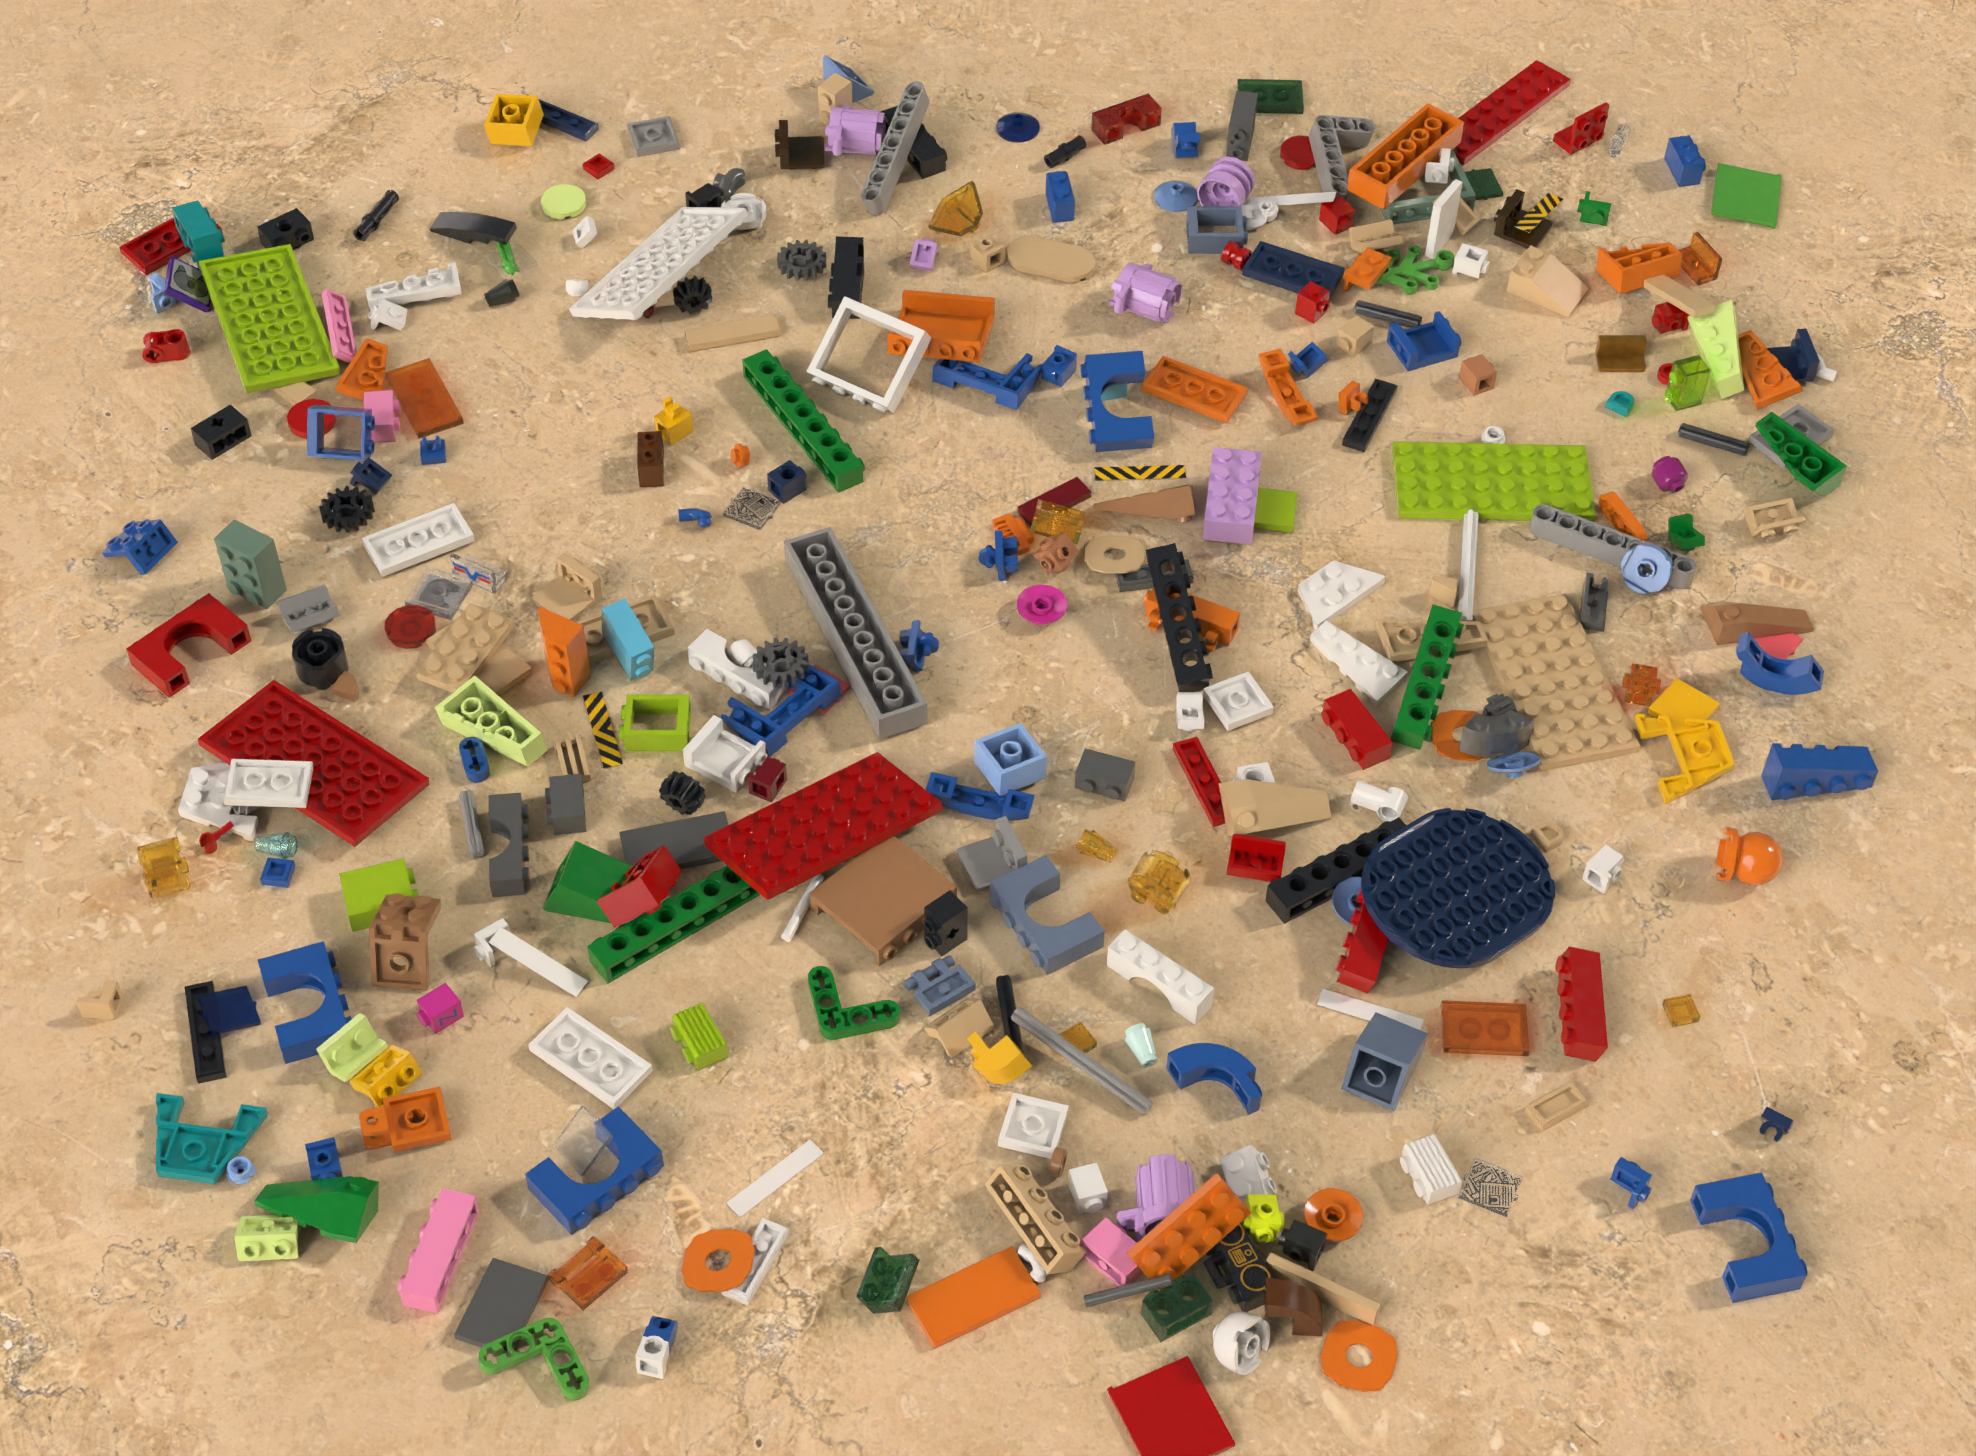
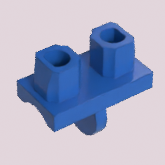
(990, 556)
(919, 645)

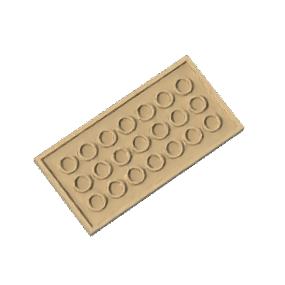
(1556, 681)

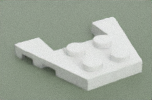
(204, 801)

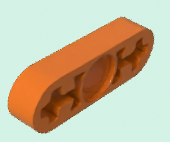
(1621, 516)

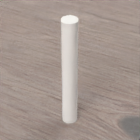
(801, 909)

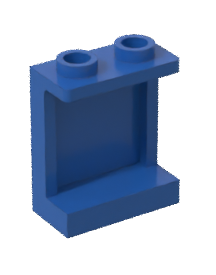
(1424, 343)

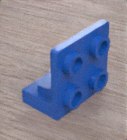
(142, 544)

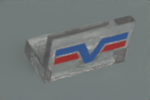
(482, 573)

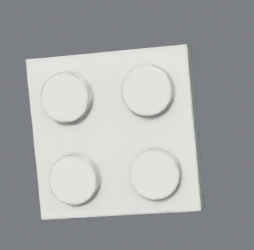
(1238, 701)
(1033, 1125)

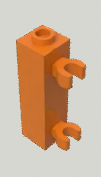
(1216, 621)

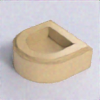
(1548, 835)

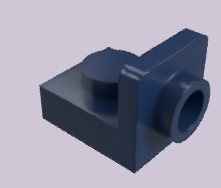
(370, 475)

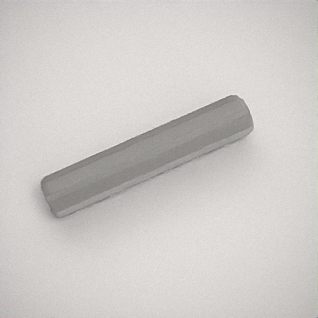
(471, 824)

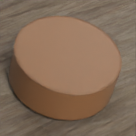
(1058, 1162)

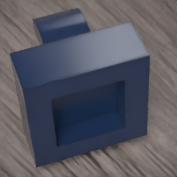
(1777, 1121)

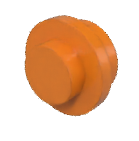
(740, 455)

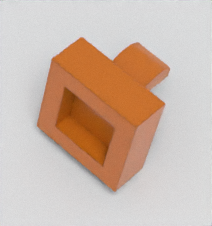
(1351, 397)

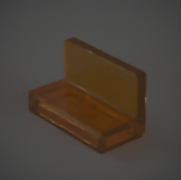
(1700, 260)

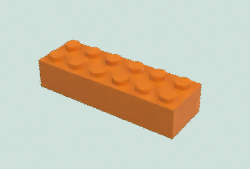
(1404, 155)

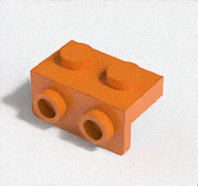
(1366, 269)

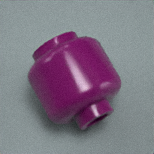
(1669, 474)

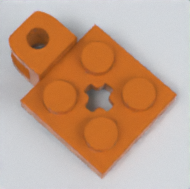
(394, 1121)

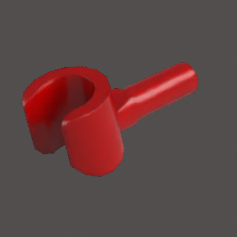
(209, 839)

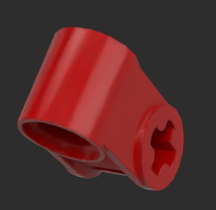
(167, 345)

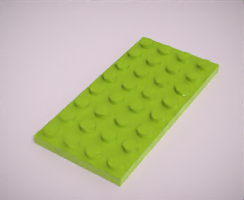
(268, 318)
(1491, 479)

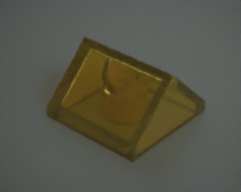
(1056, 519)

